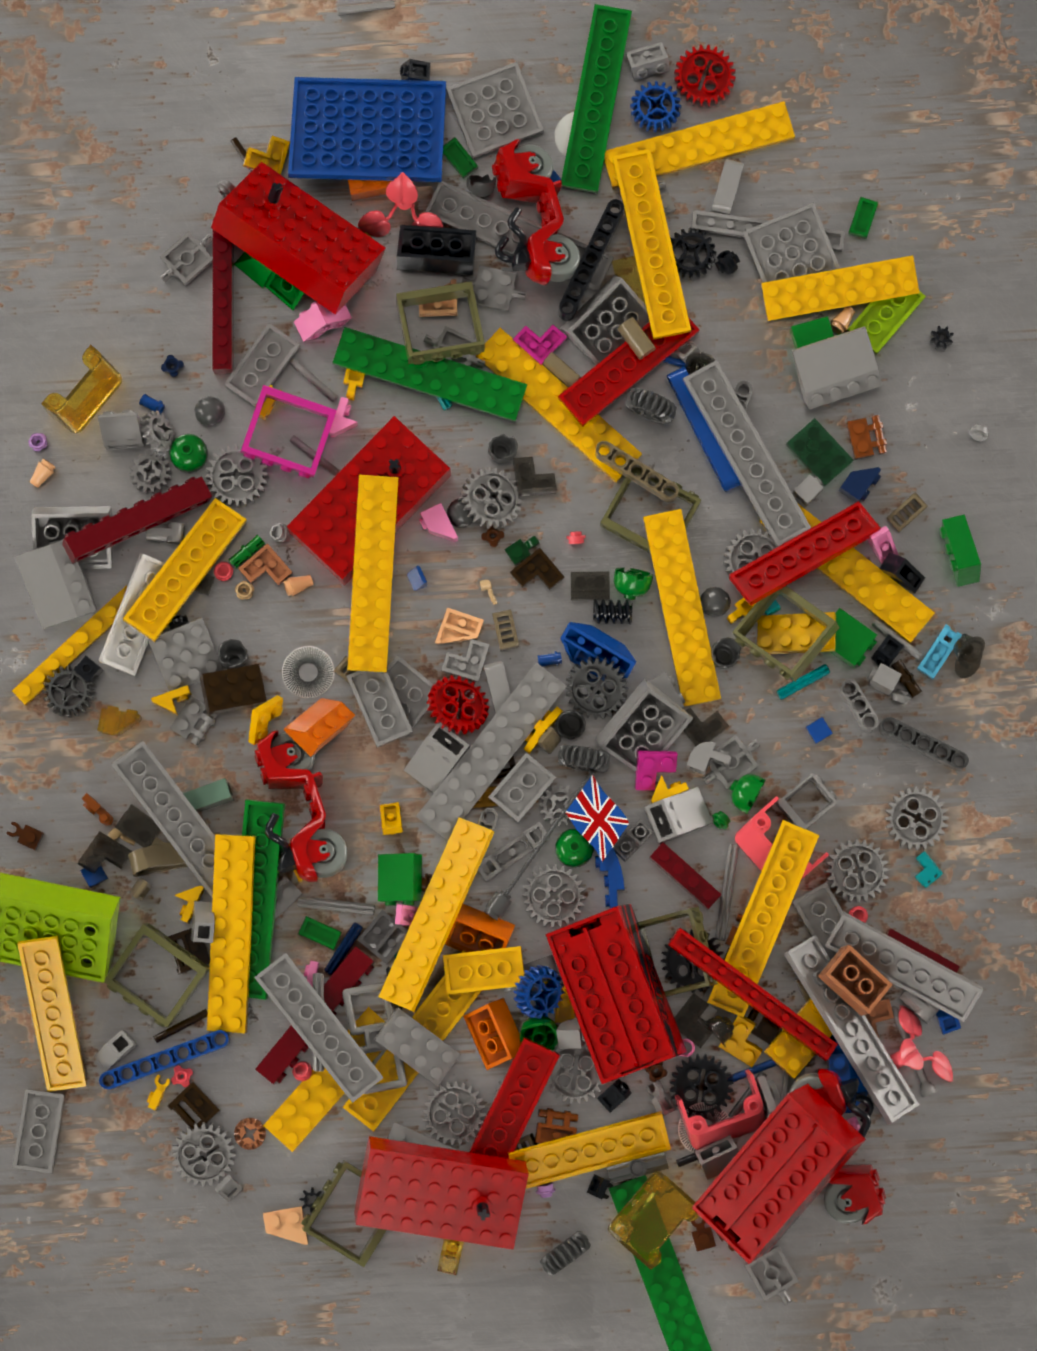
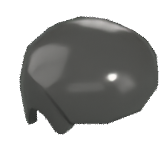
(480, 185)
(209, 410)
(503, 448)
(457, 515)
(715, 601)
(725, 652)
(232, 654)
(570, 724)

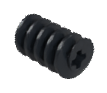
(612, 611)

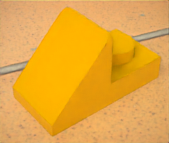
(167, 699)
(661, 791)
(391, 818)
(190, 896)

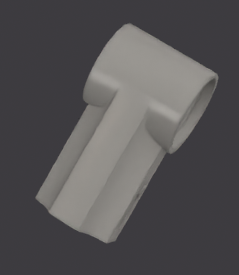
(170, 533)
(921, 1008)

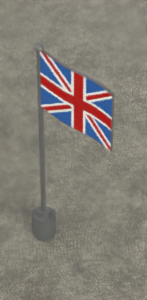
(593, 817)

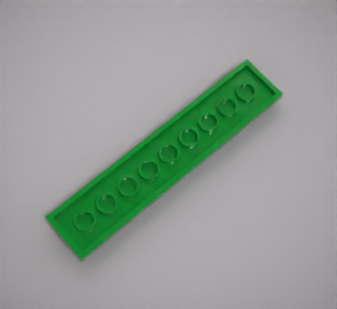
(596, 98)
(440, 379)
(265, 885)
(667, 1287)

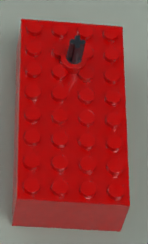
(298, 237)
(329, 520)
(441, 1193)

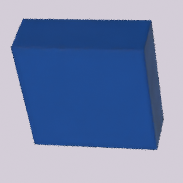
(819, 730)

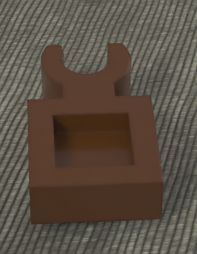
(28, 836)
(703, 1237)

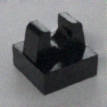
(599, 1186)

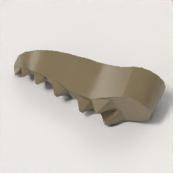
(155, 858)

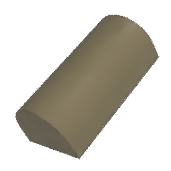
(636, 338)
(561, 369)

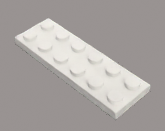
(124, 643)

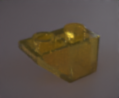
(117, 722)
(450, 1256)

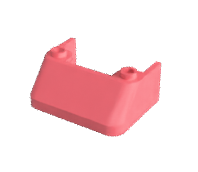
(756, 845)
(702, 1135)

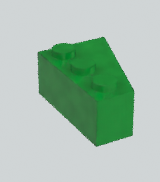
(961, 550)

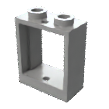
(792, 816)

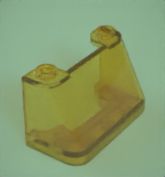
(87, 396)
(652, 1218)

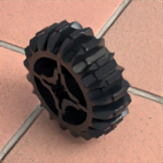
(695, 260)

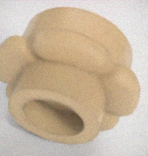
(239, 590)

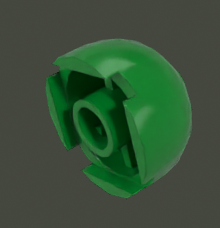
(188, 453)
(632, 582)
(746, 791)
(573, 849)
(540, 1031)

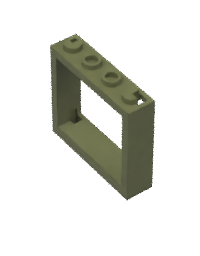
(439, 294)
(626, 534)
(760, 608)
(700, 934)
(176, 950)
(308, 1220)

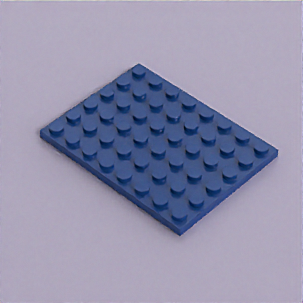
(367, 129)

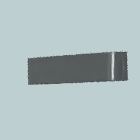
(933, 743)

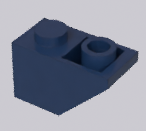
(858, 483)

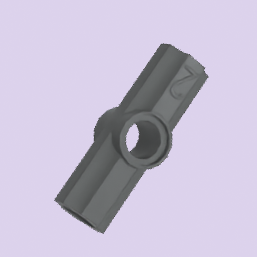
(650, 1165)

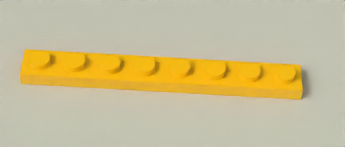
(70, 649)

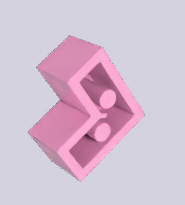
(318, 320)

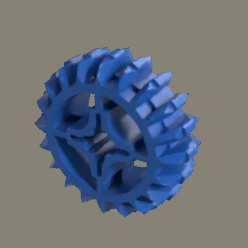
(644, 95)
(544, 995)

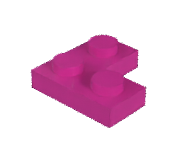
(540, 347)
(649, 764)

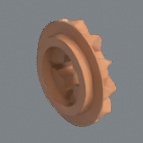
(251, 1124)

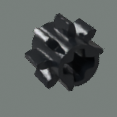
(727, 262)
(946, 340)
(305, 1199)

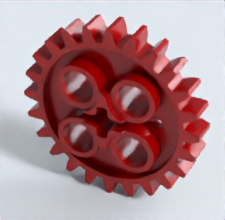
(689, 69)
(441, 703)

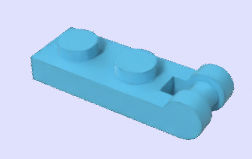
(938, 652)

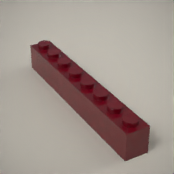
(223, 305)
(137, 519)
(290, 1045)

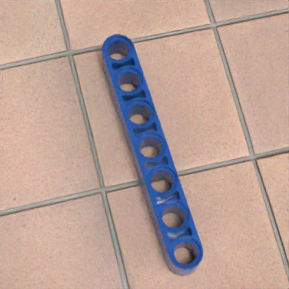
(702, 431)
(154, 1059)

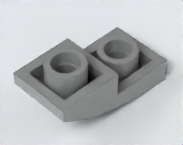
(632, 840)

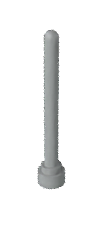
(926, 1086)

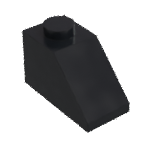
(902, 572)

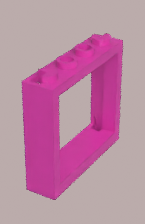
(298, 402)

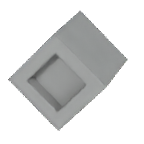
(808, 489)

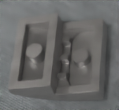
(383, 937)

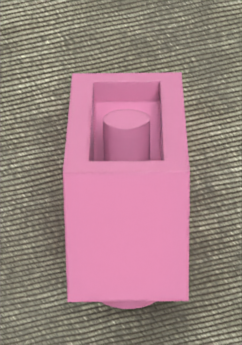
(438, 523)

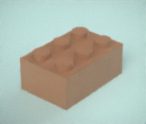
(855, 980)

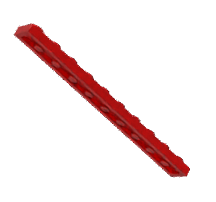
(752, 994)

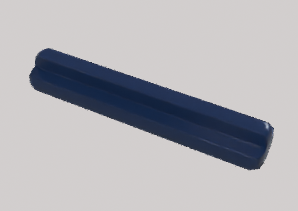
(343, 948)

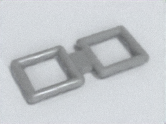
(371, 1032)

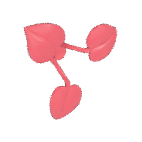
(403, 194)
(909, 1055)

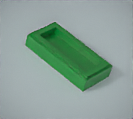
(459, 158)
(863, 217)
(319, 933)

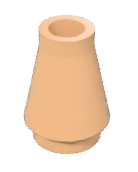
(841, 322)
(42, 472)
(297, 584)

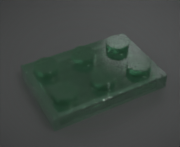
(819, 452)

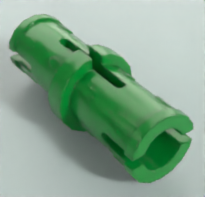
(246, 551)

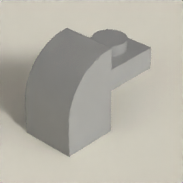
(703, 754)

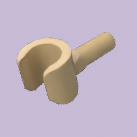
(486, 585)
(115, 834)

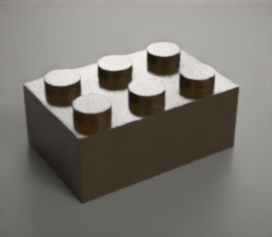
(233, 689)

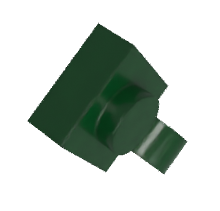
(520, 551)

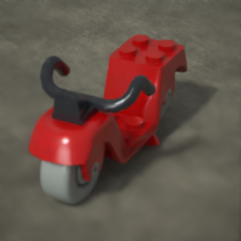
(525, 175)
(313, 849)
(855, 1188)

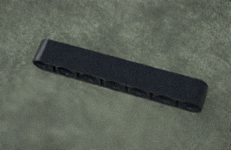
(591, 251)

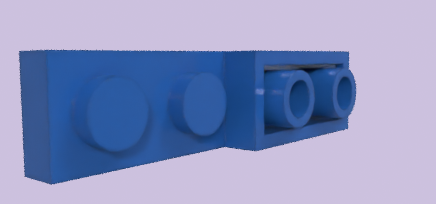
(614, 879)

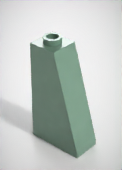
(210, 795)

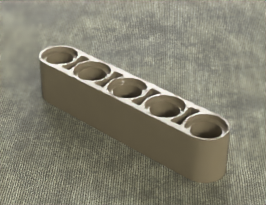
(641, 480)

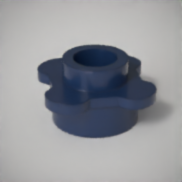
(166, 367)

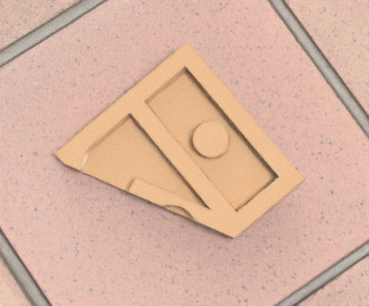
(441, 308)
(458, 627)
(286, 1224)

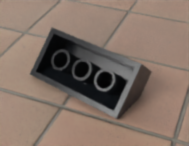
(436, 249)

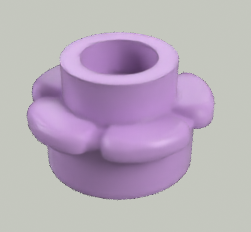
(34, 438)
(545, 1190)

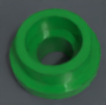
(721, 820)

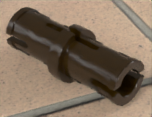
(906, 678)

